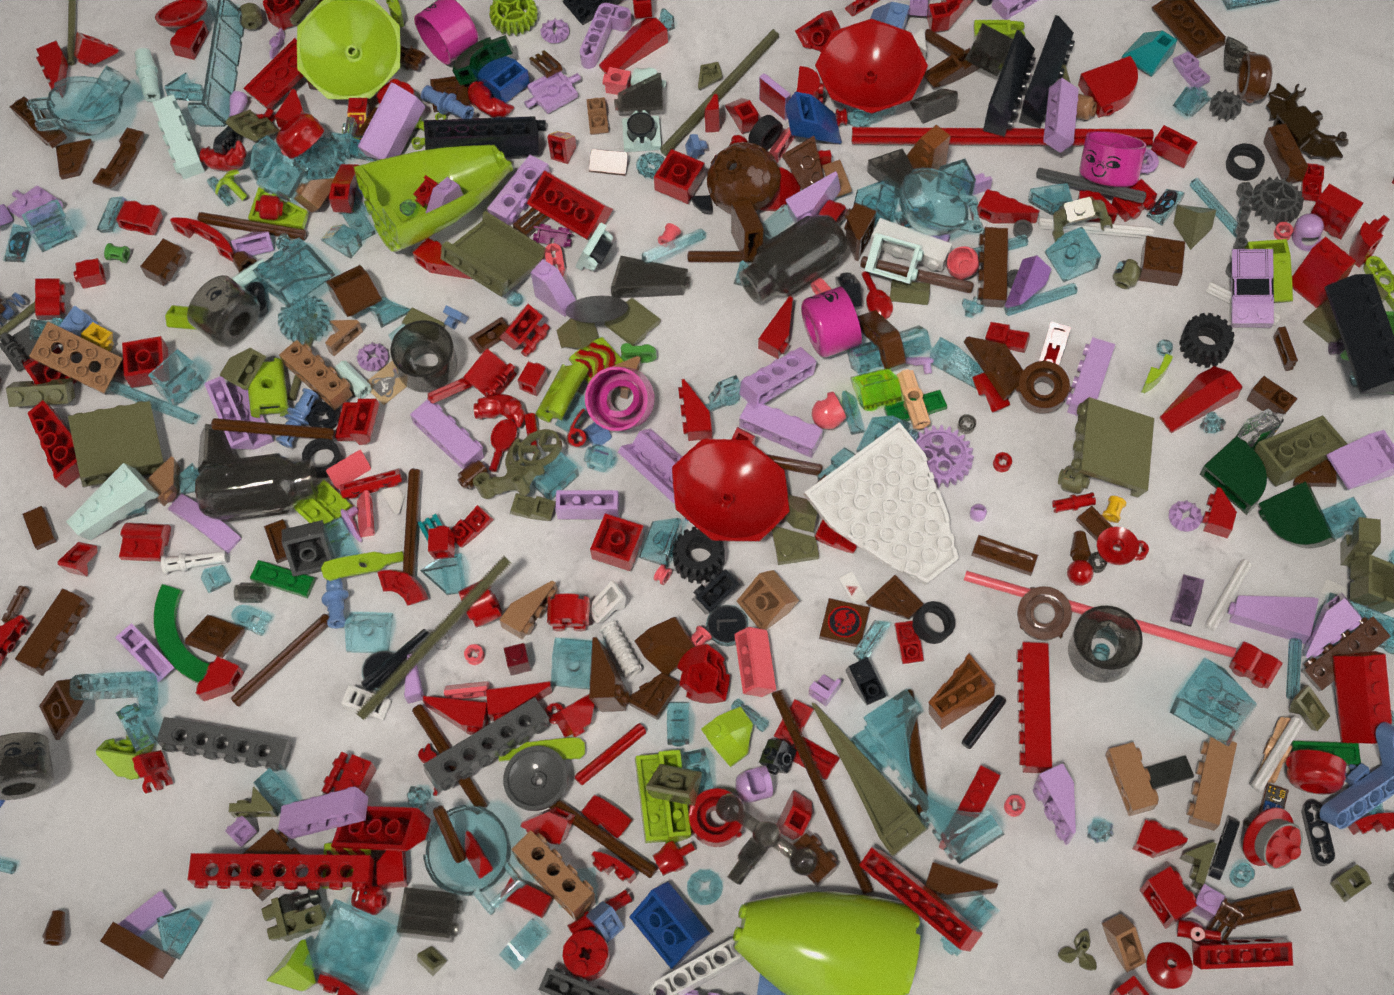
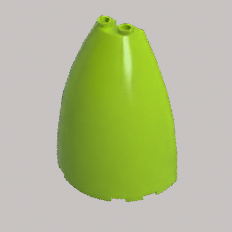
(396, 178)
(830, 943)

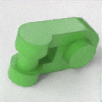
(646, 352)

